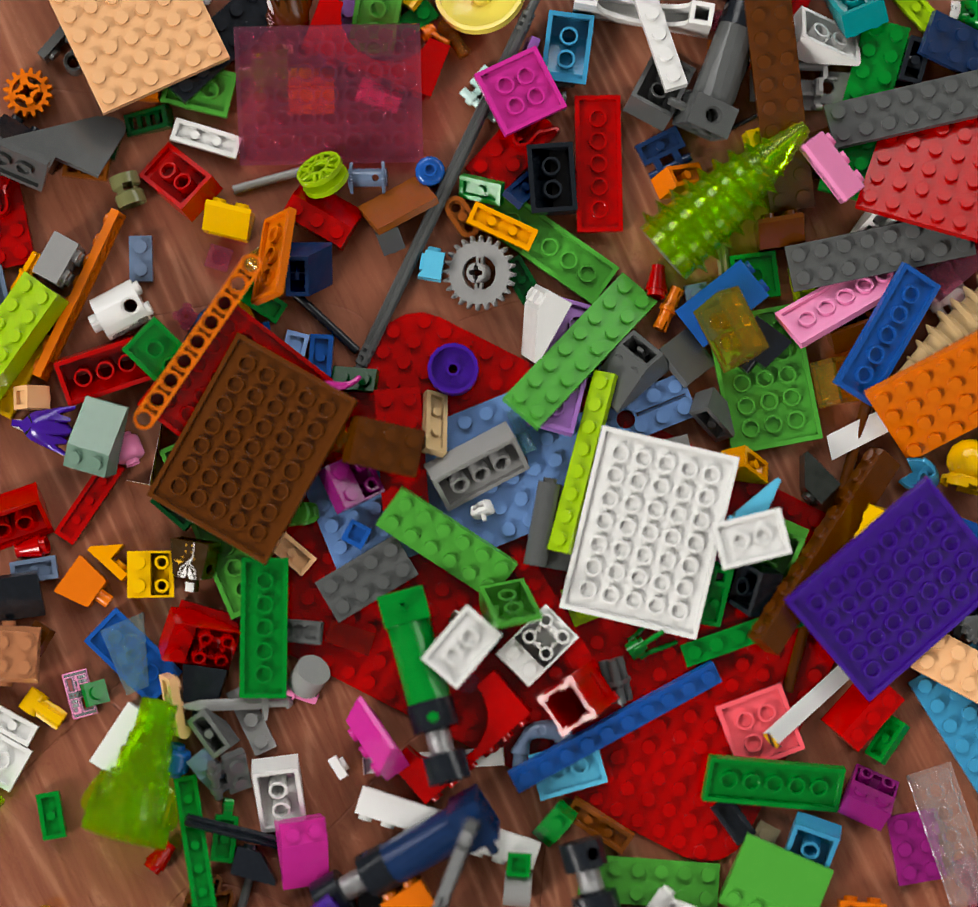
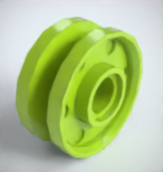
(322, 175)

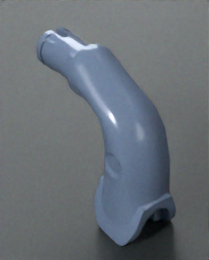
(538, 729)

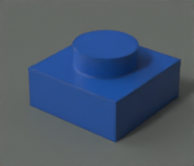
(356, 534)

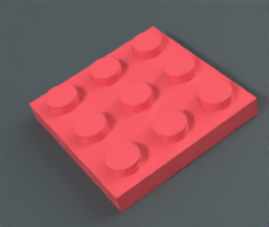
(750, 716)

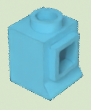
(431, 264)

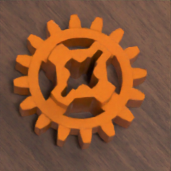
(19, 94)

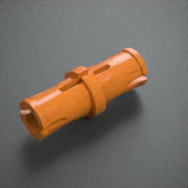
(668, 309)

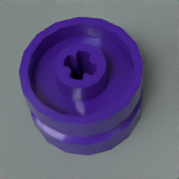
(453, 383)

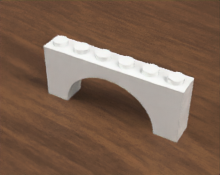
(687, 18)

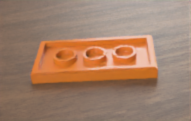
(274, 254)

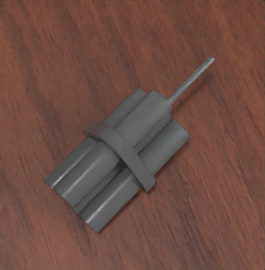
(616, 676)

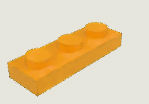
(502, 226)

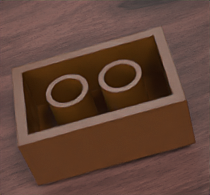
(383, 446)

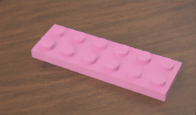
(831, 307)

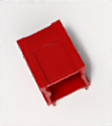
(578, 698)

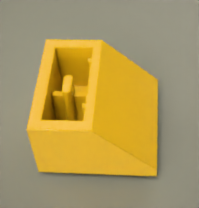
(228, 220)
(149, 574)

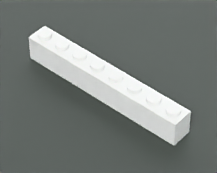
(405, 813)

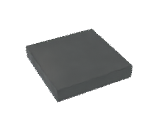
(686, 357)

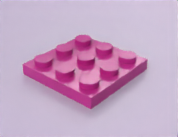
(520, 91)

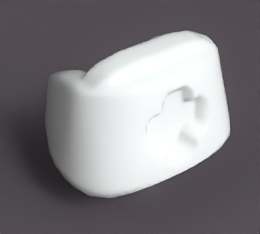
(482, 510)

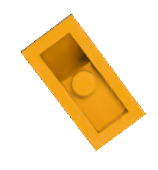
(106, 556)

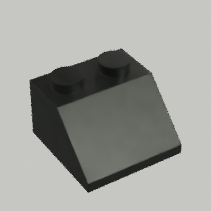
(815, 480)

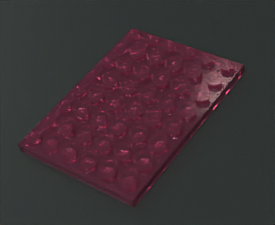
(329, 91)

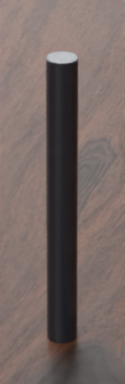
(327, 323)

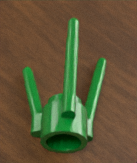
(638, 647)

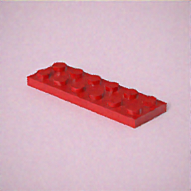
(598, 163)
(402, 408)

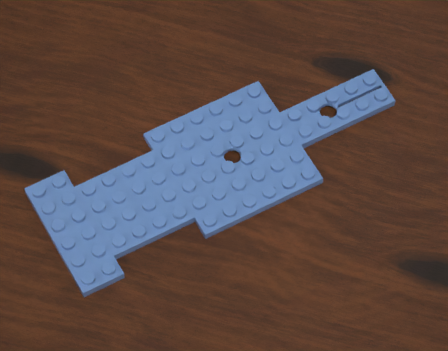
(516, 496)

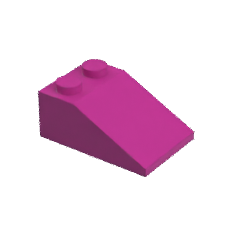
(302, 849)

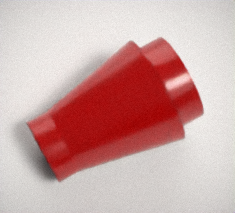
(656, 283)
(34, 547)
(159, 859)

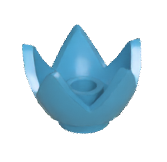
(919, 469)

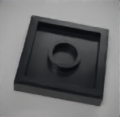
(21, 596)

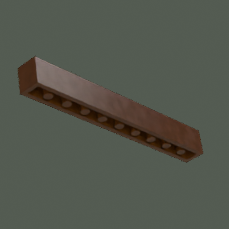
(829, 537)

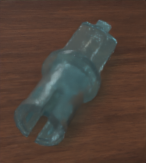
(521, 431)

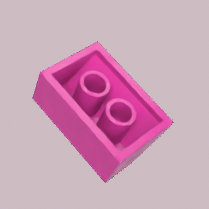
(375, 740)

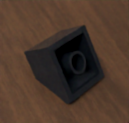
(753, 587)

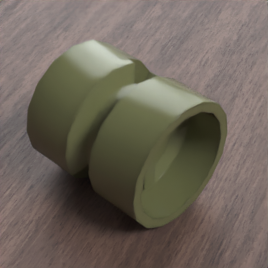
(131, 197)

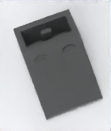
(637, 368)

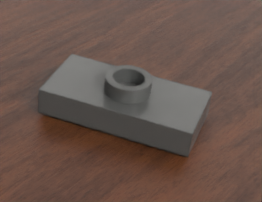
(305, 631)

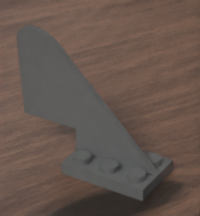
(79, 144)

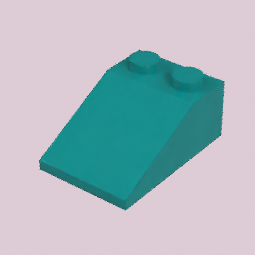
(857, 15)

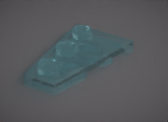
(128, 652)

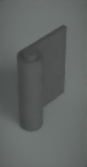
(541, 525)

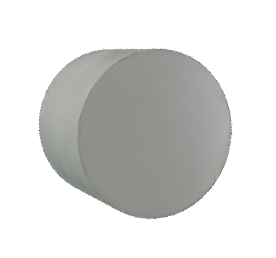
(309, 676)
(517, 891)

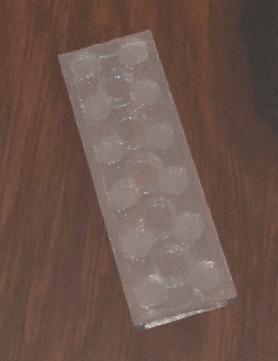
(948, 831)

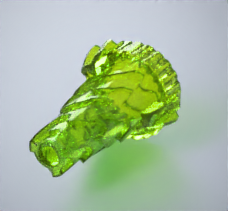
(134, 796)

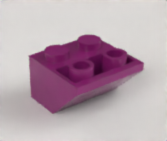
(349, 485)
(868, 797)

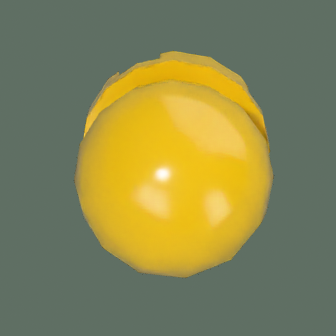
(962, 467)

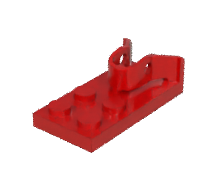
(506, 157)
(15, 232)

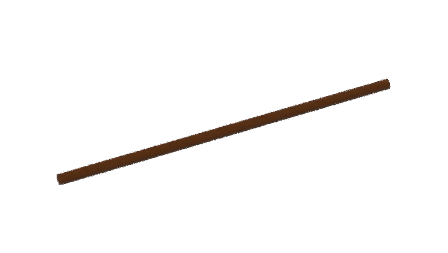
(803, 632)

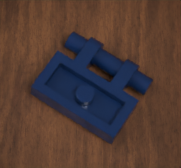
(661, 146)

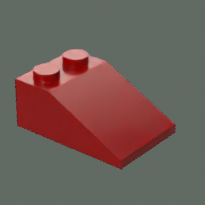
(180, 181)

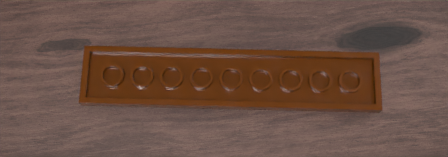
(778, 93)

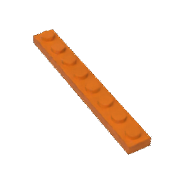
(81, 289)

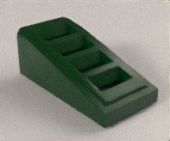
(167, 124)

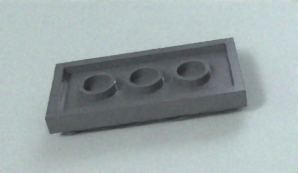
(366, 578)

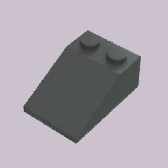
(649, 99)

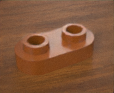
(459, 219)

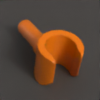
(430, 31)

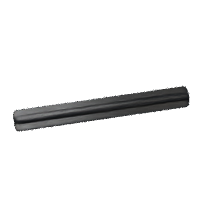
(231, 830)

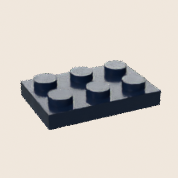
(950, 43)

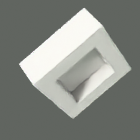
(339, 766)

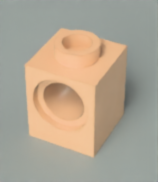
(31, 397)

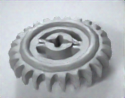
(479, 250)

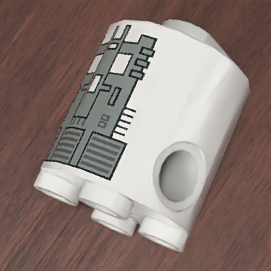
(112, 314)

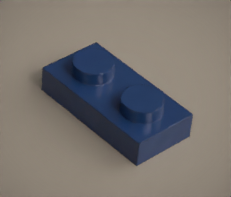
(518, 192)

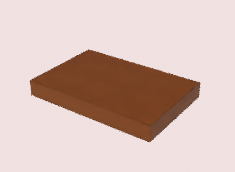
(398, 205)

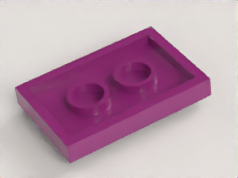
(911, 849)

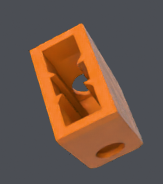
(84, 584)

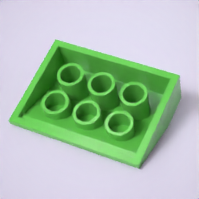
(773, 877)

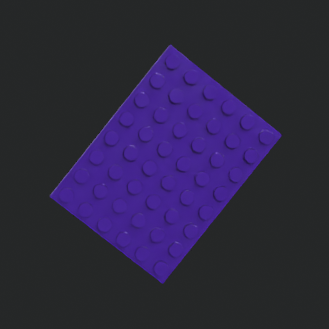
(892, 589)

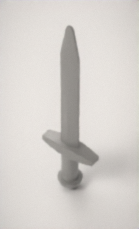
(241, 704)

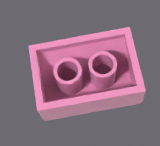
(832, 166)

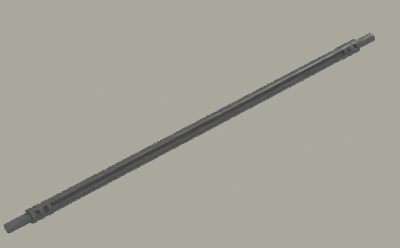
(442, 193)

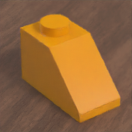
(750, 467)

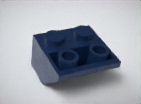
(309, 268)

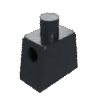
(777, 344)
(202, 683)

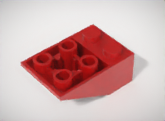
(197, 639)

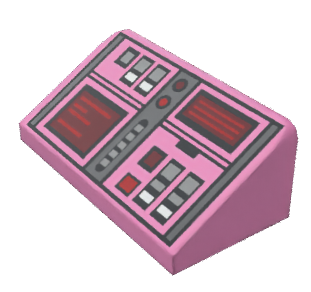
(74, 693)

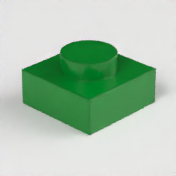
(95, 693)
(518, 864)

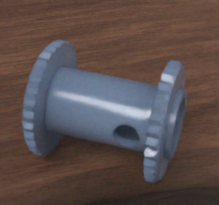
(364, 177)

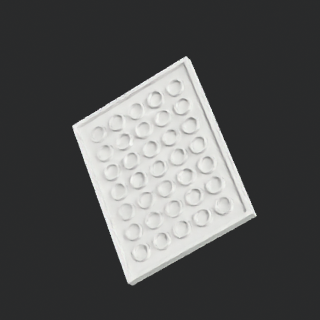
(648, 532)

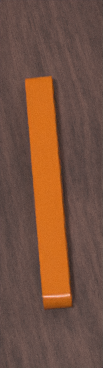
(193, 352)

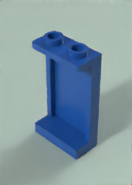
(737, 275)

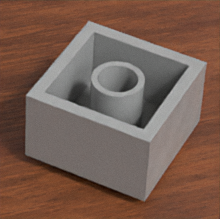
(59, 260)

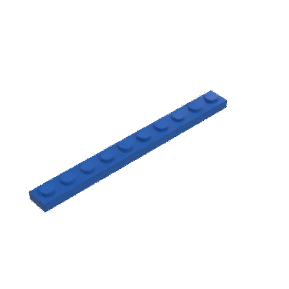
(614, 726)

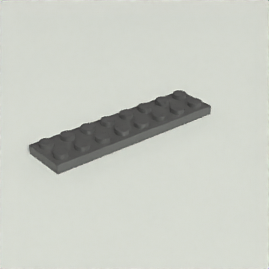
(903, 110)
(870, 254)

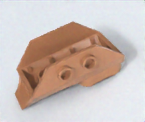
(19, 653)

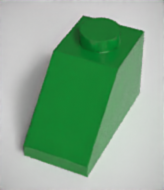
(555, 823)

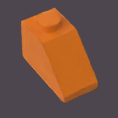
(672, 177)

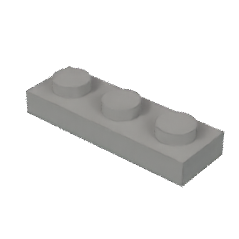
(254, 727)

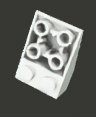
(536, 646)

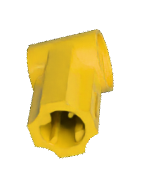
(37, 704)

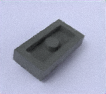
(51, 48)

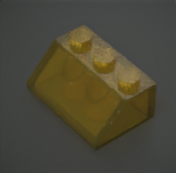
(730, 328)

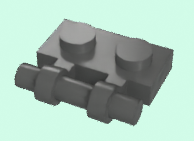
(235, 770)

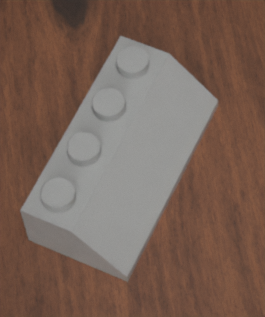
(477, 466)

